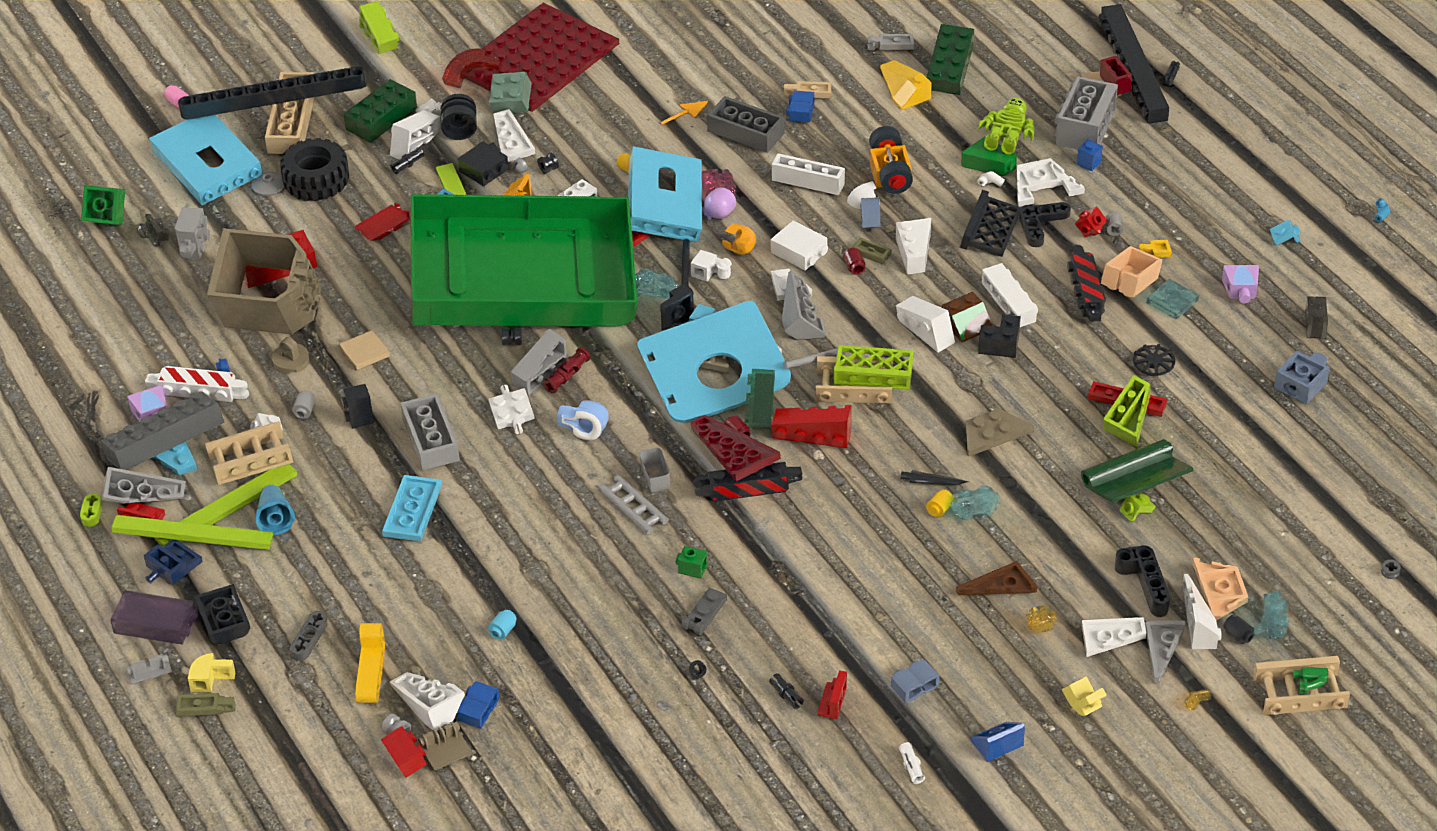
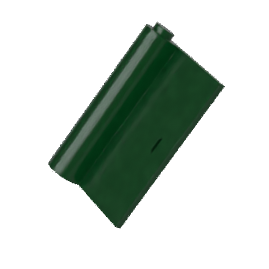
(1134, 471)

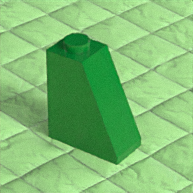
(985, 160)

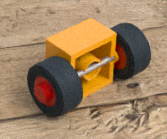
(889, 160)

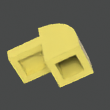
(206, 669)
(1083, 697)

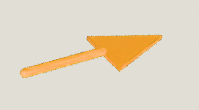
(691, 108)

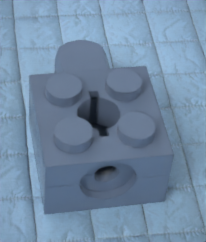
(1302, 376)

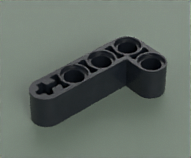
(1144, 563)

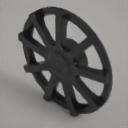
(1154, 360)

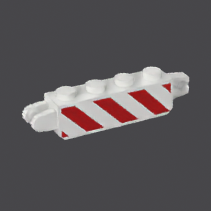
(187, 381)

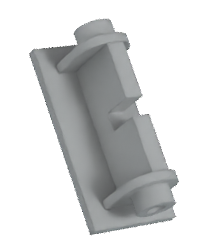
(143, 671)

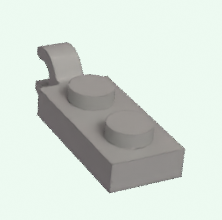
(891, 42)

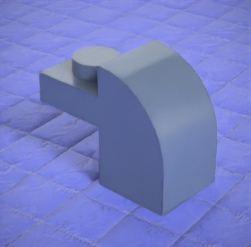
(870, 212)

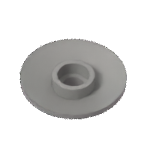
(268, 184)

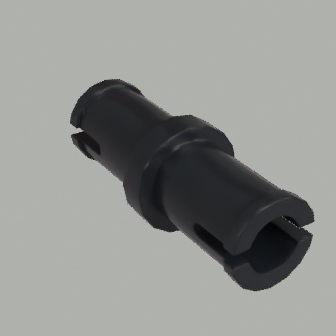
(407, 160)
(786, 691)

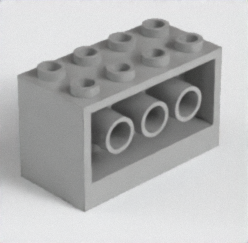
(1085, 112)

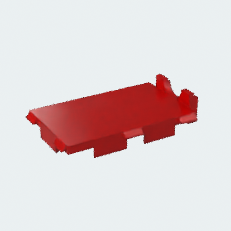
(383, 222)

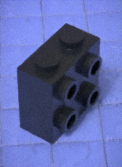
(483, 163)

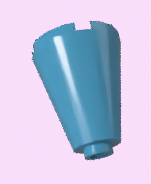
(274, 511)

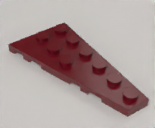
(733, 449)

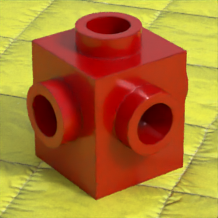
(1090, 222)

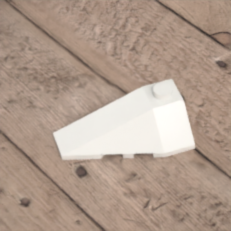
(1200, 620)
(429, 700)

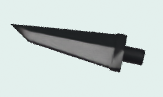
(921, 477)

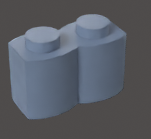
(914, 681)

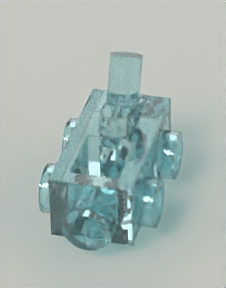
(654, 283)
(982, 501)
(1275, 618)

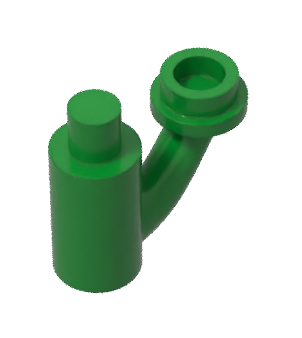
(1313, 675)

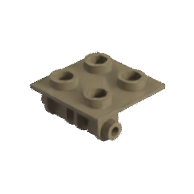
(444, 746)

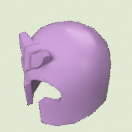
(719, 203)

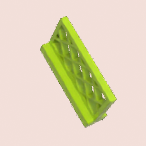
(873, 376)

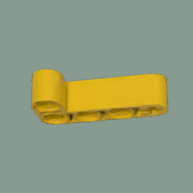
(370, 663)

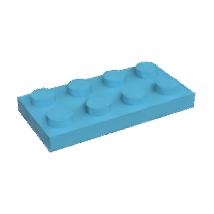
(412, 508)

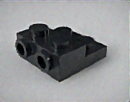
(677, 308)

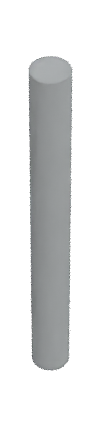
(809, 359)

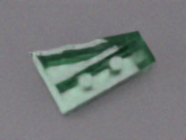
(760, 399)

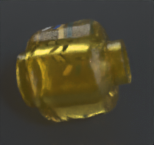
(1041, 619)

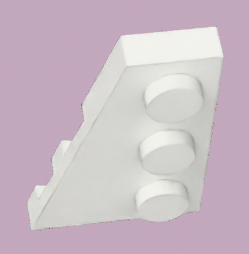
(1108, 634)

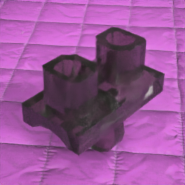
(153, 230)

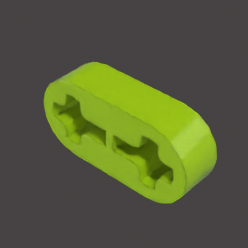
(87, 509)

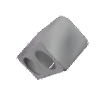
(655, 458)

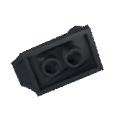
(223, 614)

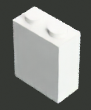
(799, 245)

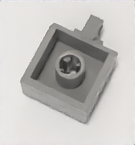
(192, 232)

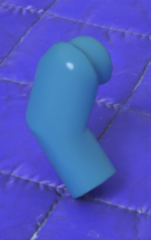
(1383, 210)

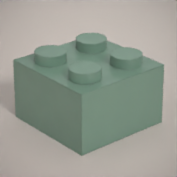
(510, 92)

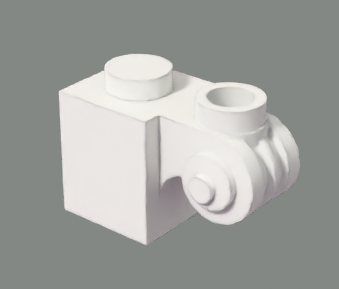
(707, 264)

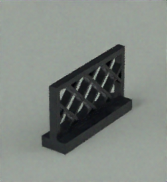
(978, 220)

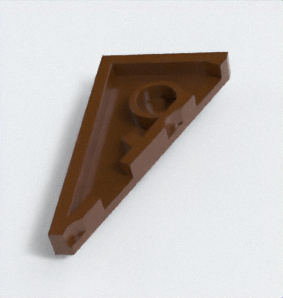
(1004, 580)

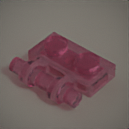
(712, 179)

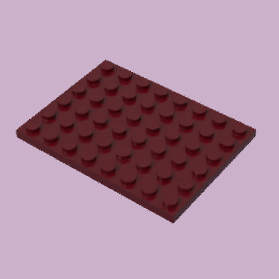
(548, 48)

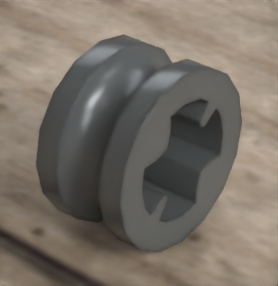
(1390, 564)

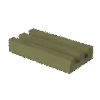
(872, 250)

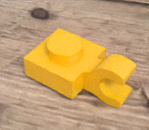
(1157, 248)

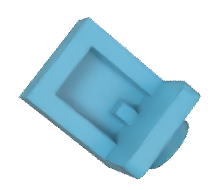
(1285, 232)

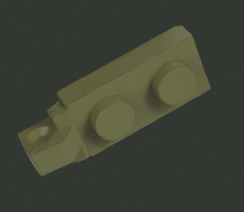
(204, 704)

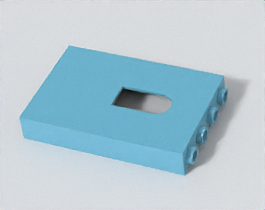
(178, 151)
(664, 211)

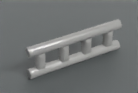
(633, 513)

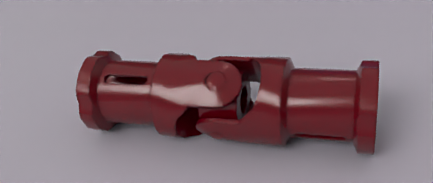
(566, 370)

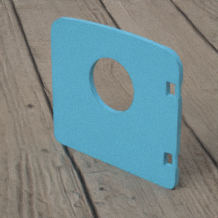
(682, 349)

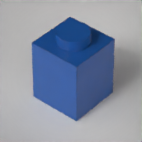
(1089, 155)

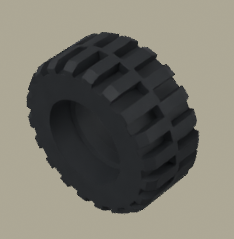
(318, 154)

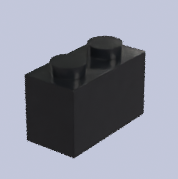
(357, 406)

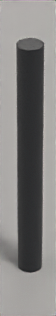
(685, 262)

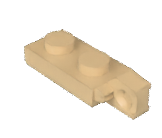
(821, 89)

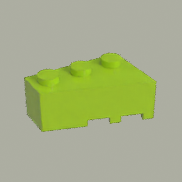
(379, 28)
(1128, 411)

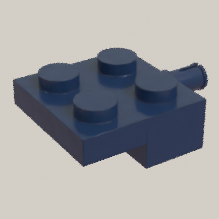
(171, 561)

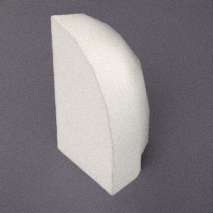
(863, 191)

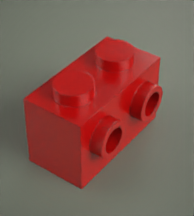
(404, 752)

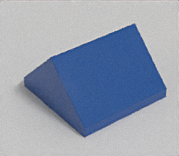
(999, 739)

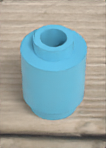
(502, 624)

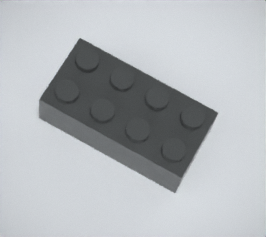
(745, 124)

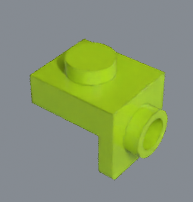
(1136, 504)

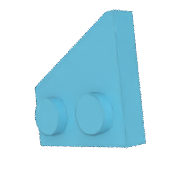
(177, 459)

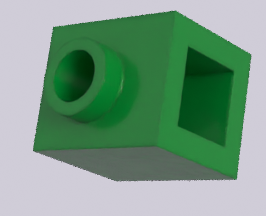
(692, 562)

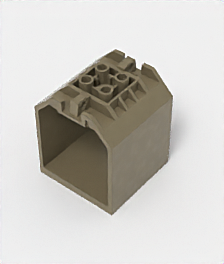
(267, 250)

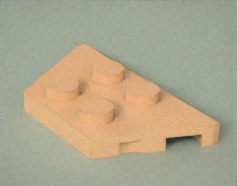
(1221, 587)

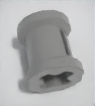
(1114, 225)

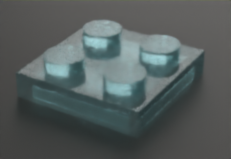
(1172, 299)

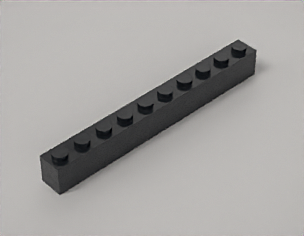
(1128, 50)

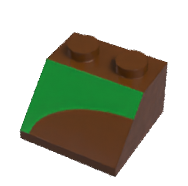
(967, 316)

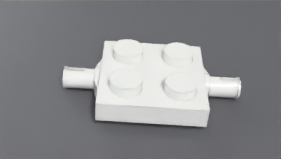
(511, 409)

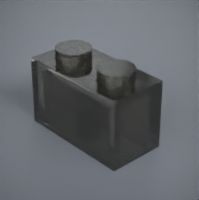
(1316, 317)

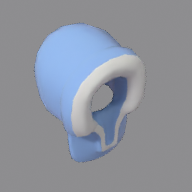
(592, 423)

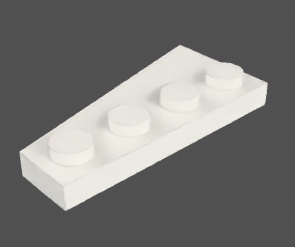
(511, 136)

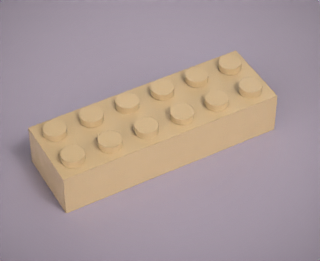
(288, 121)

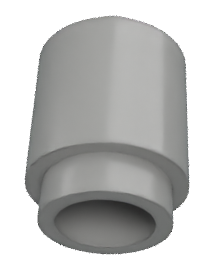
(303, 404)

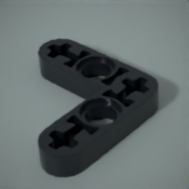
(1029, 218)

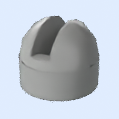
(519, 165)

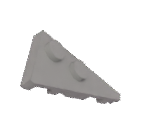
(1162, 641)

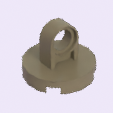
(290, 356)

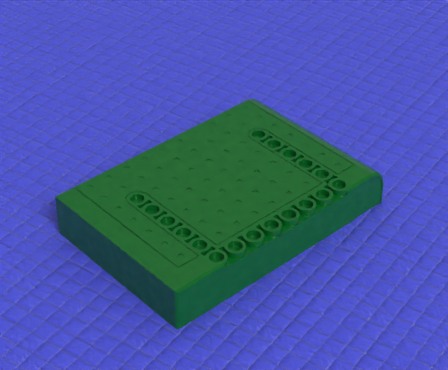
(521, 260)

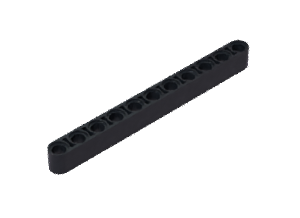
(272, 92)

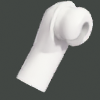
(990, 177)

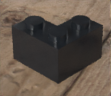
(1000, 340)

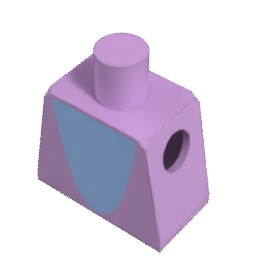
(1241, 281)
(147, 402)

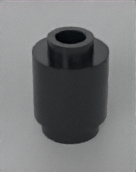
(1239, 629)

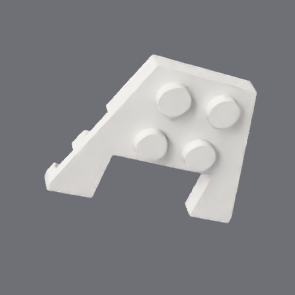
(1043, 175)

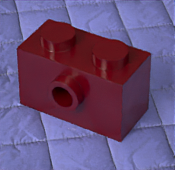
(1115, 72)

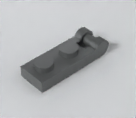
(704, 611)

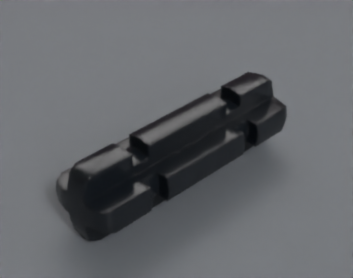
(1171, 73)

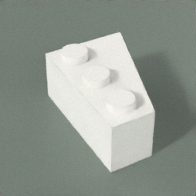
(413, 132)
(913, 243)
(927, 322)

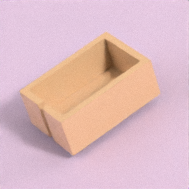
(1131, 271)

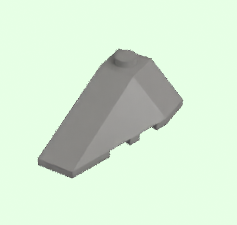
(799, 312)
(132, 487)

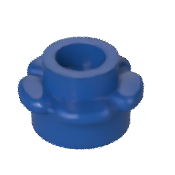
(222, 365)

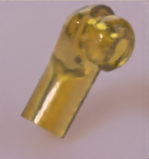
(1194, 698)

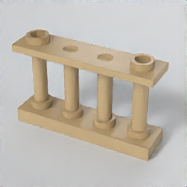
(846, 393)
(253, 463)
(1283, 670)

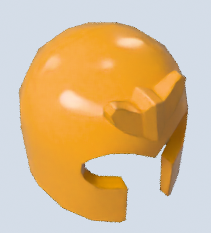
(744, 240)

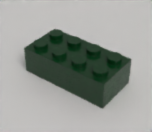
(950, 59)
(380, 110)

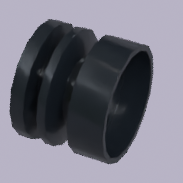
(458, 117)

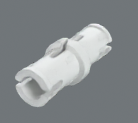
(911, 763)

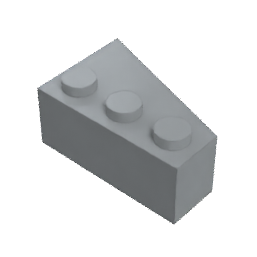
(539, 362)

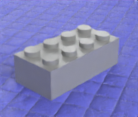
(430, 431)

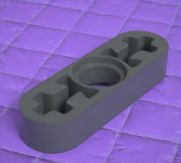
(308, 643)

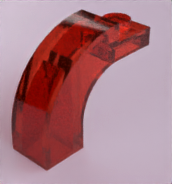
(466, 61)

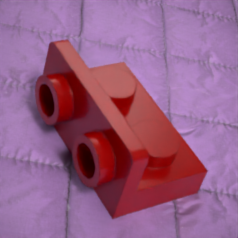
(142, 511)
(833, 696)

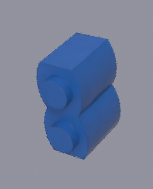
(801, 106)
(478, 704)

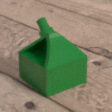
(103, 204)

